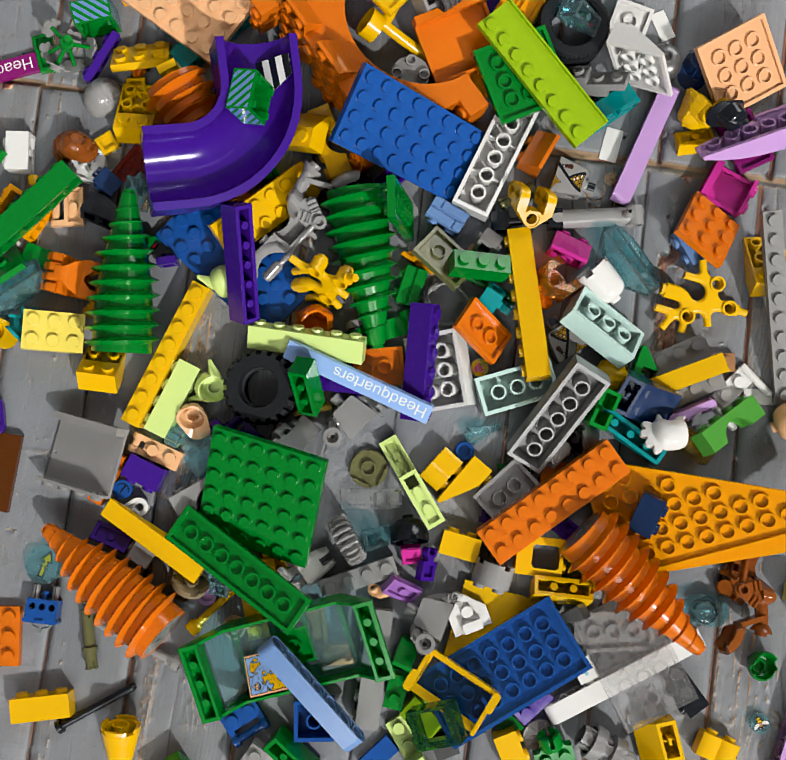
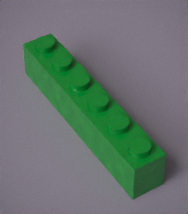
(36, 203)

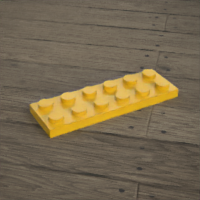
(269, 203)

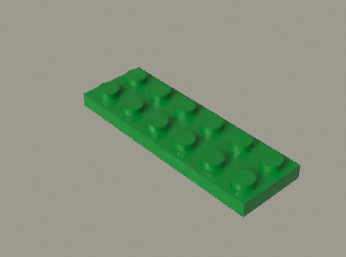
(399, 207)

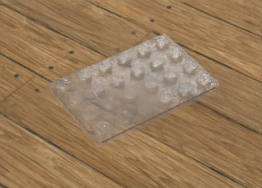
(634, 667)

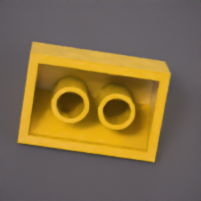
(310, 133)

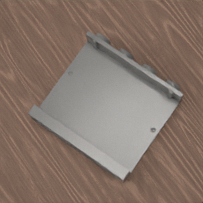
(85, 456)

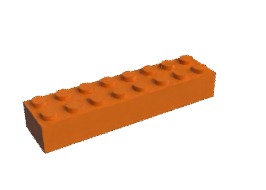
(552, 501)

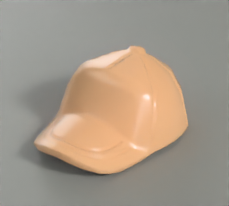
(194, 421)

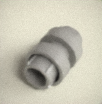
(597, 745)

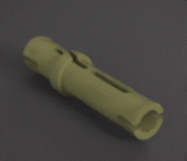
(90, 647)

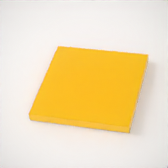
(500, 609)

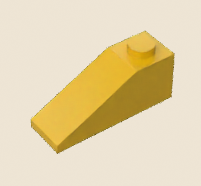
(470, 477)

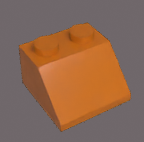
(537, 152)

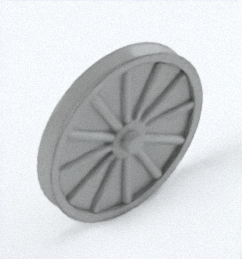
(531, 731)

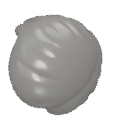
(102, 97)

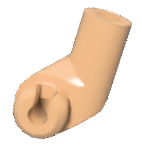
(375, 591)

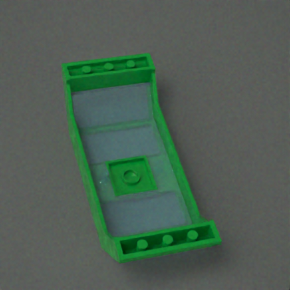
(332, 639)

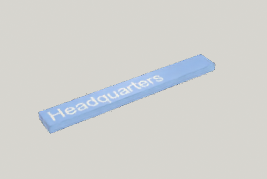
(362, 382)

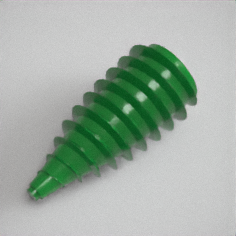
(364, 244)
(124, 286)

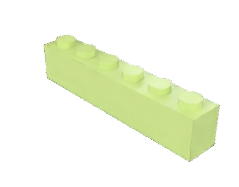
(334, 343)

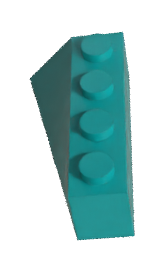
(617, 104)

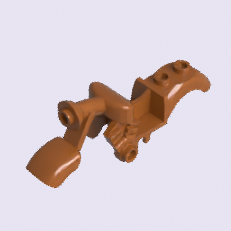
(744, 588)

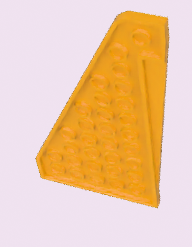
(706, 517)

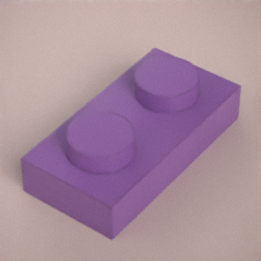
(401, 589)

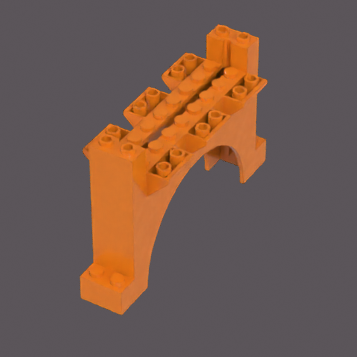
(336, 59)

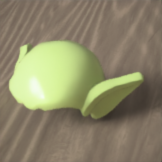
(216, 280)
(209, 386)

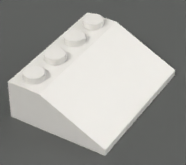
(640, 57)
(453, 376)

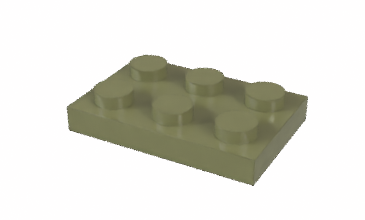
(434, 254)

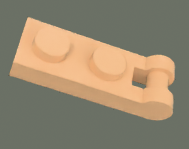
(156, 451)

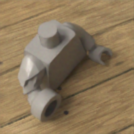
(351, 416)
(430, 619)

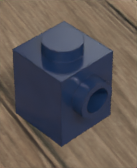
(106, 181)

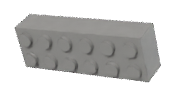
(558, 413)

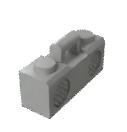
(298, 433)

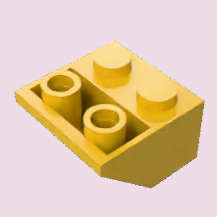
(101, 371)
(659, 740)

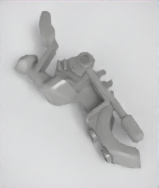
(303, 219)

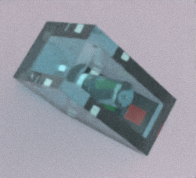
(579, 16)

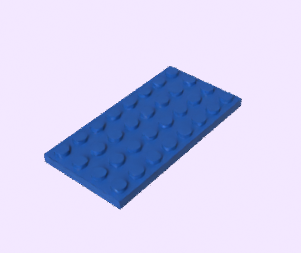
(405, 133)
(200, 251)
(518, 658)

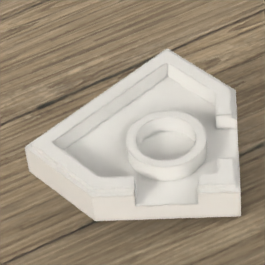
(468, 616)

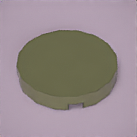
(368, 468)

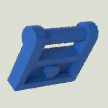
(241, 717)

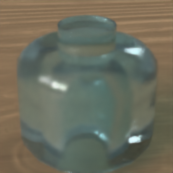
(175, 437)

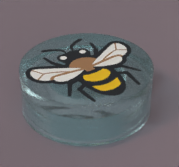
(759, 723)

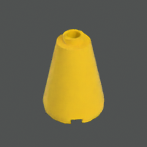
(120, 736)

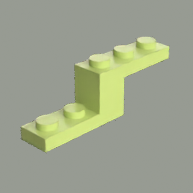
(412, 482)
(403, 738)

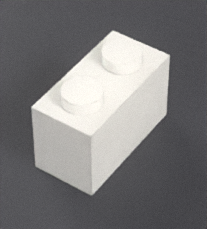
(20, 152)

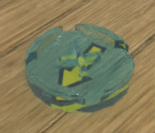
(41, 565)

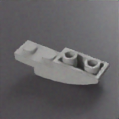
(599, 83)

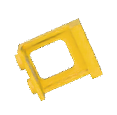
(523, 559)

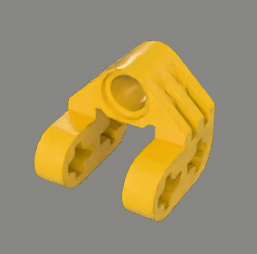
(543, 197)

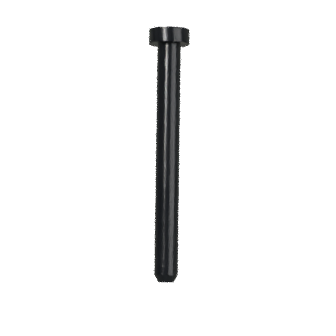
(61, 726)

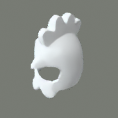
(665, 434)

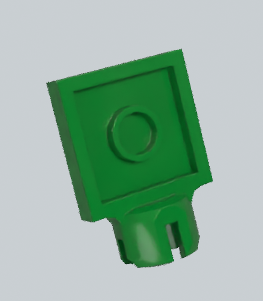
(553, 746)

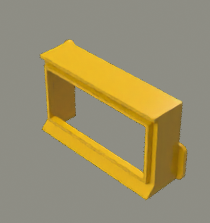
(411, 684)

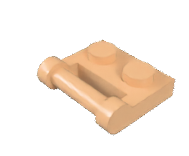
(71, 210)

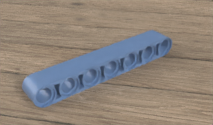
(311, 693)

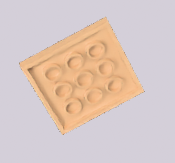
(742, 63)

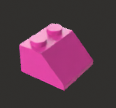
(572, 250)

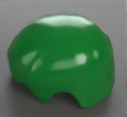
(762, 665)

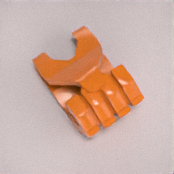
(68, 276)

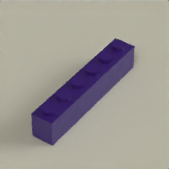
(240, 261)
(421, 351)

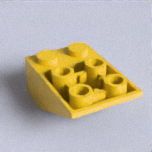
(132, 113)
(754, 266)

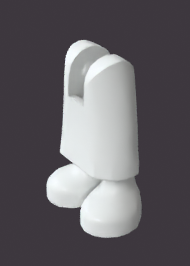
(313, 570)

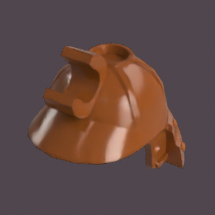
(74, 146)

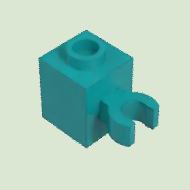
(493, 298)

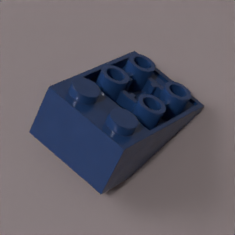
(645, 398)

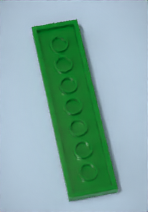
(239, 569)

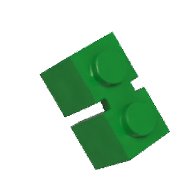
(596, 416)

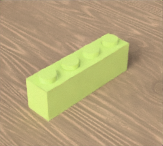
(172, 398)

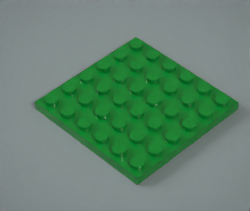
(263, 493)

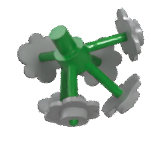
(68, 43)

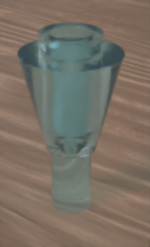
(478, 433)

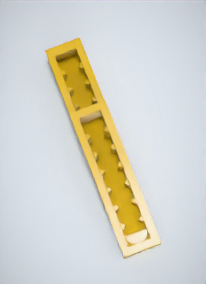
(693, 372)
(151, 538)

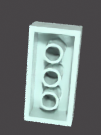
(602, 328)
(509, 390)

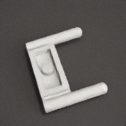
(736, 384)

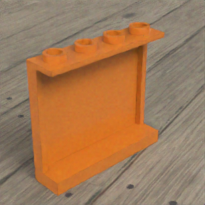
(451, 38)

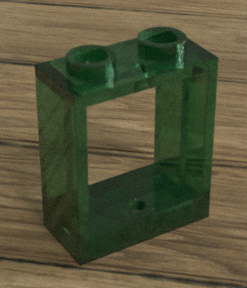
(453, 719)

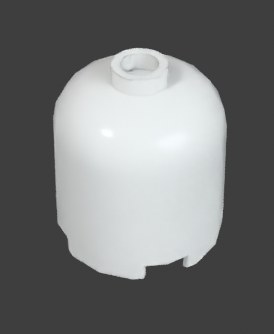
(603, 281)

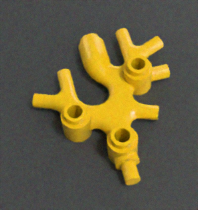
(330, 284)
(706, 306)

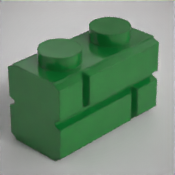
(410, 286)

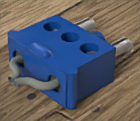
(38, 613)

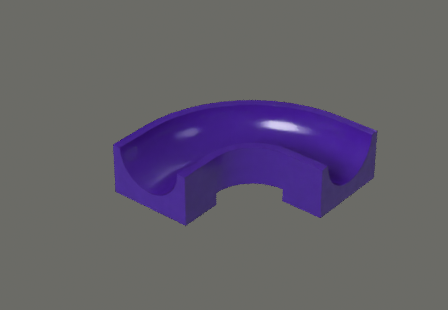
(218, 155)

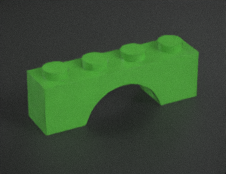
(713, 436)

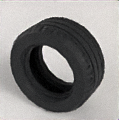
(575, 54)

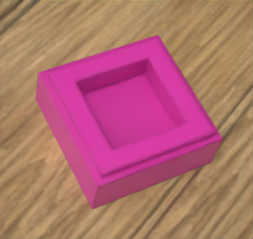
(410, 553)

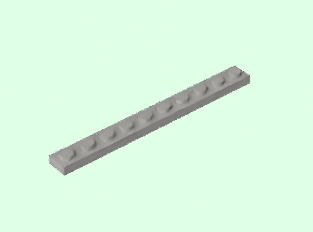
(775, 294)

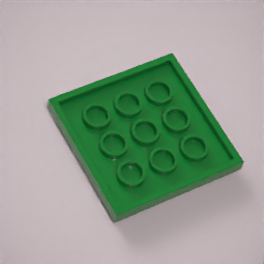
(505, 91)

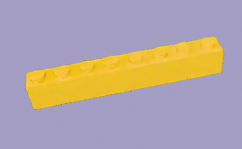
(527, 305)
(167, 353)

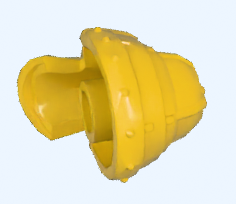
(695, 109)

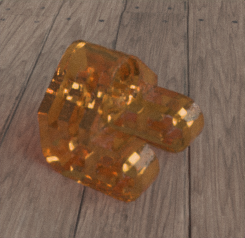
(552, 283)

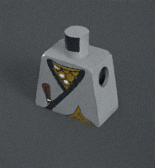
(570, 180)
(562, 341)

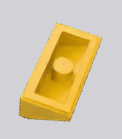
(687, 141)

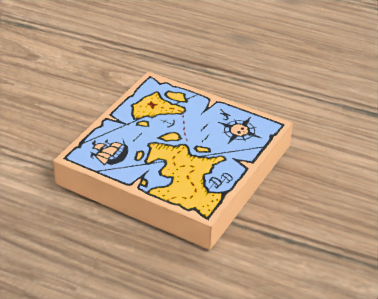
(260, 677)

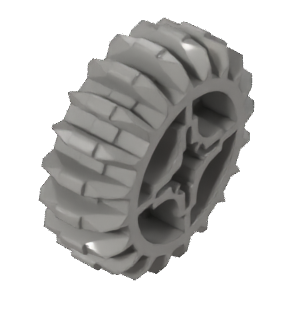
(347, 539)

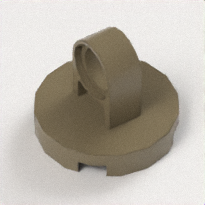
(187, 590)

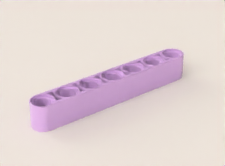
(642, 148)

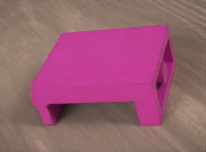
(728, 189)

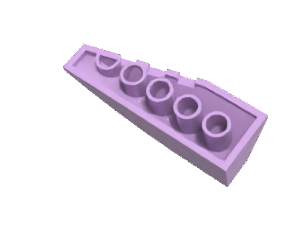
(756, 138)

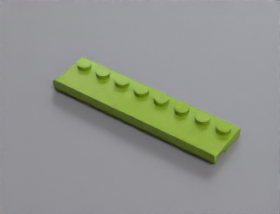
(542, 73)

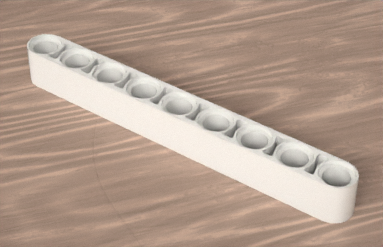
(585, 696)

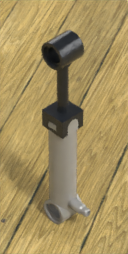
(627, 216)

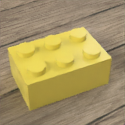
(53, 331)

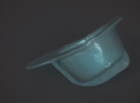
(706, 610)

